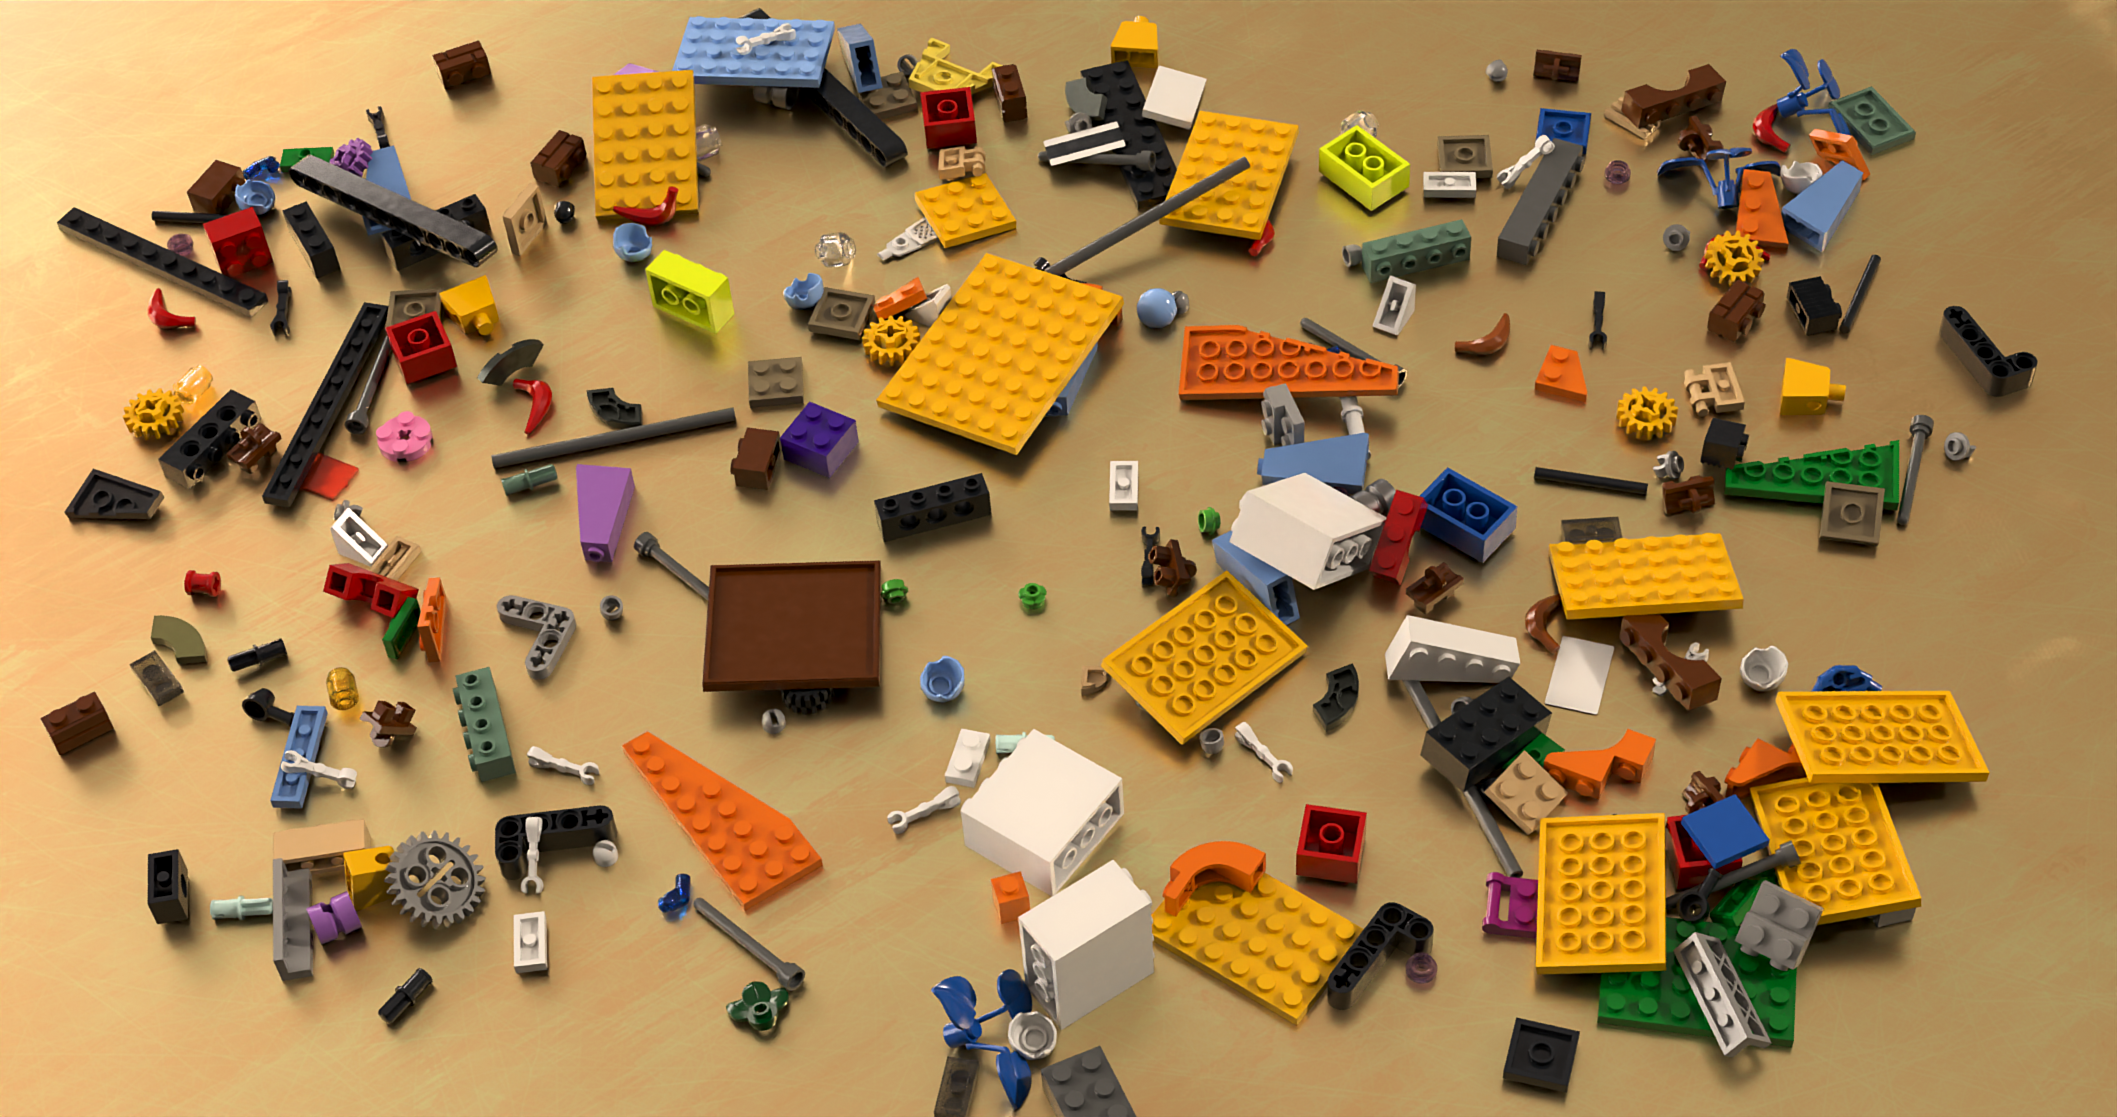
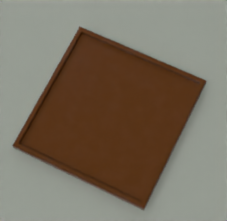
(793, 626)

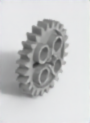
(455, 898)

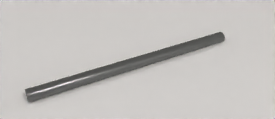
(1148, 217)
(613, 437)
(1472, 795)

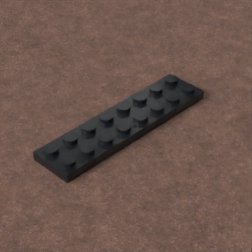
(1139, 133)

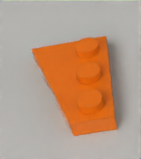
(1760, 210)
(431, 619)

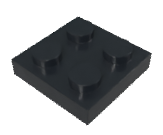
(1541, 1054)

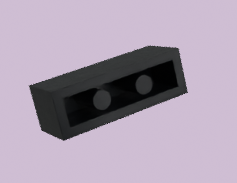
(311, 239)

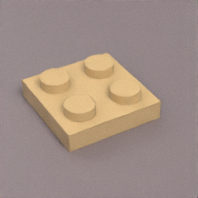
(524, 219)
(1526, 792)

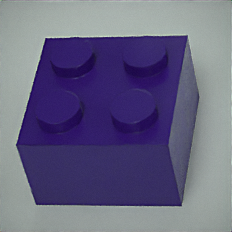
(819, 439)

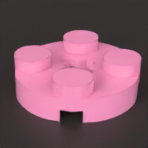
(403, 425)

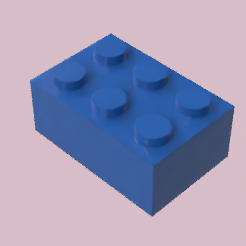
(1467, 515)

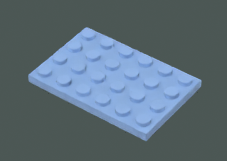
(712, 54)

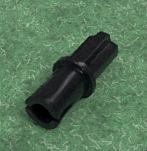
(257, 655)
(405, 995)

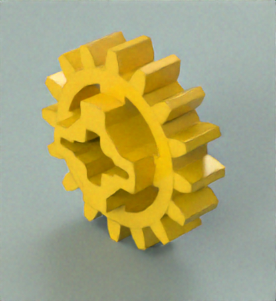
(1746, 260)
(890, 340)
(1647, 413)
(153, 414)

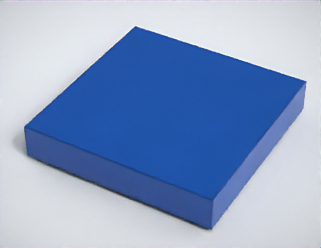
(1564, 125)
(1725, 831)

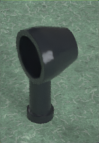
(260, 707)
(1693, 900)

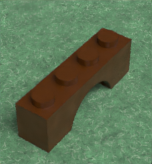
(1648, 105)
(1688, 680)

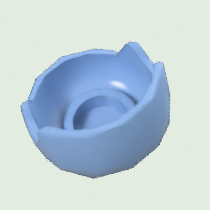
(255, 195)
(632, 242)
(804, 294)
(1156, 308)
(942, 679)

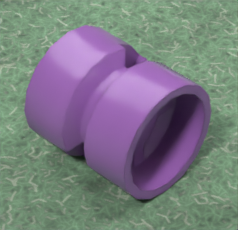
(334, 918)

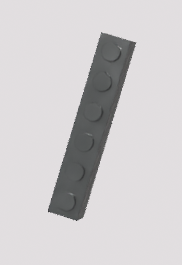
(1540, 202)

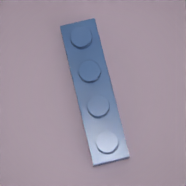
(305, 740)

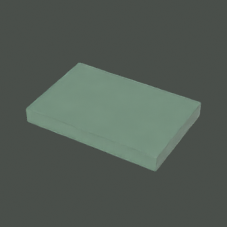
(1873, 120)

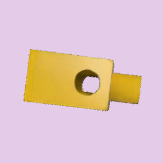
(1136, 43)
(471, 306)
(1807, 389)
(366, 876)

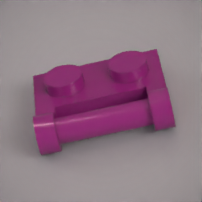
(1522, 906)

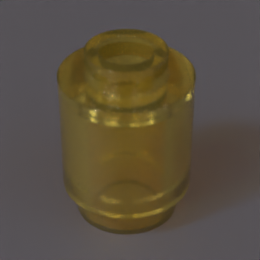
(193, 384)
(342, 689)

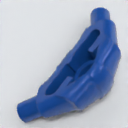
(1845, 679)

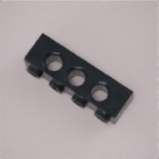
(406, 251)
(209, 439)
(932, 507)

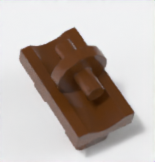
(1557, 65)
(1698, 139)
(253, 446)
(1688, 494)
(1174, 568)
(1434, 586)
(389, 722)
(1702, 792)

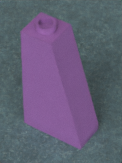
(602, 507)

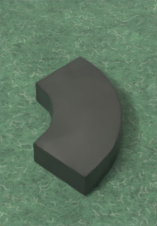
(1084, 100)
(502, 366)
(613, 410)
(1340, 698)

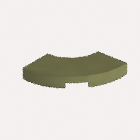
(180, 637)

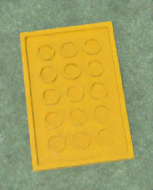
(644, 141)
(1245, 201)
(1645, 576)
(1204, 657)
(1881, 737)
(1844, 845)
(1602, 894)
(1260, 942)

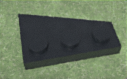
(113, 498)

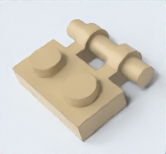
(957, 161)
(1722, 387)

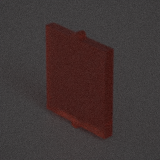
(328, 476)

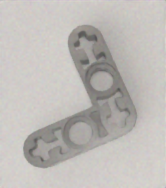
(546, 625)

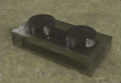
(1583, 530)
(156, 678)
(956, 1087)

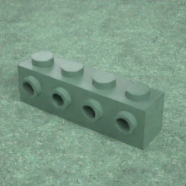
(1416, 251)
(484, 723)

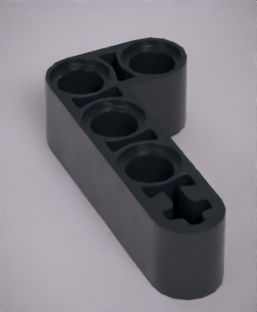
(1982, 358)
(559, 831)
(1389, 937)

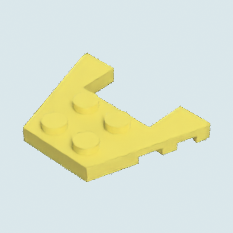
(938, 74)

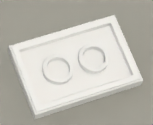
(1174, 97)

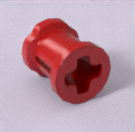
(202, 583)

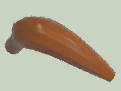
(1490, 342)
(1536, 621)

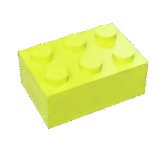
(1364, 167)
(690, 291)

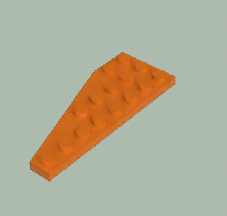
(1243, 363)
(738, 835)

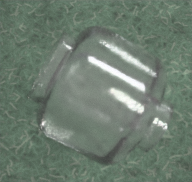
(1363, 119)
(707, 142)
(835, 249)

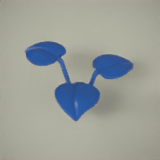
(1796, 102)
(1727, 191)
(959, 1002)

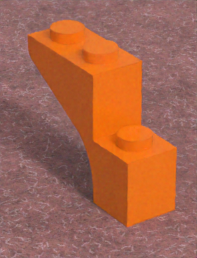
(1763, 766)
(1590, 770)

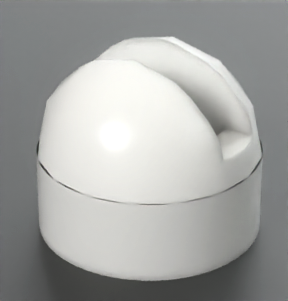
(603, 856)

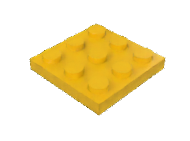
(965, 210)

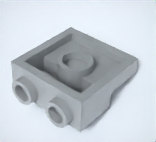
(1282, 416)
(1778, 926)

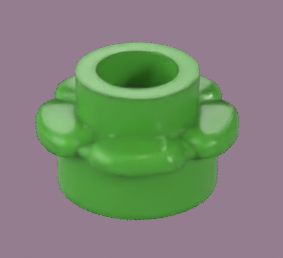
(1208, 520)
(894, 591)
(1032, 595)

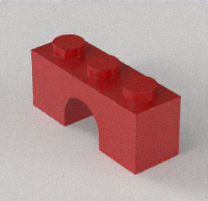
(1393, 546)
(356, 583)

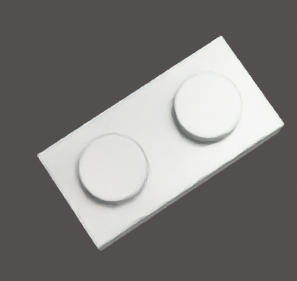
(1449, 184)
(1123, 485)
(967, 758)
(530, 942)

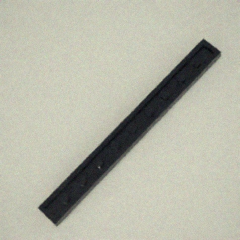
(163, 262)
(325, 405)

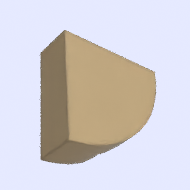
(1093, 679)

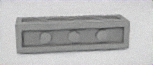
(291, 922)
(1720, 994)

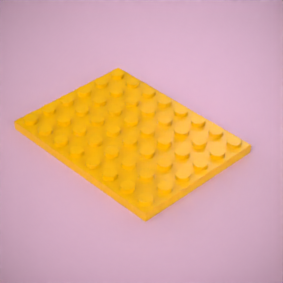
(1000, 353)

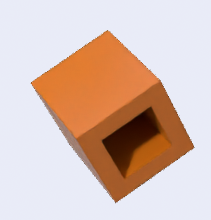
(1010, 897)

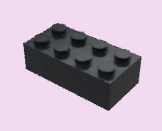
(1485, 734)

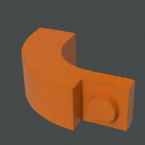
(1210, 863)

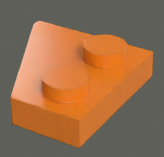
(1838, 147)
(901, 299)
(1562, 374)

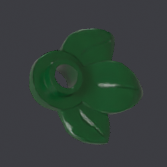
(758, 1005)

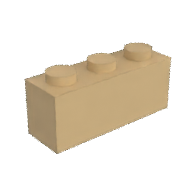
(320, 846)

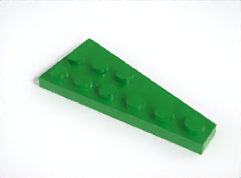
(1806, 477)

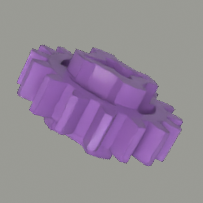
(353, 156)

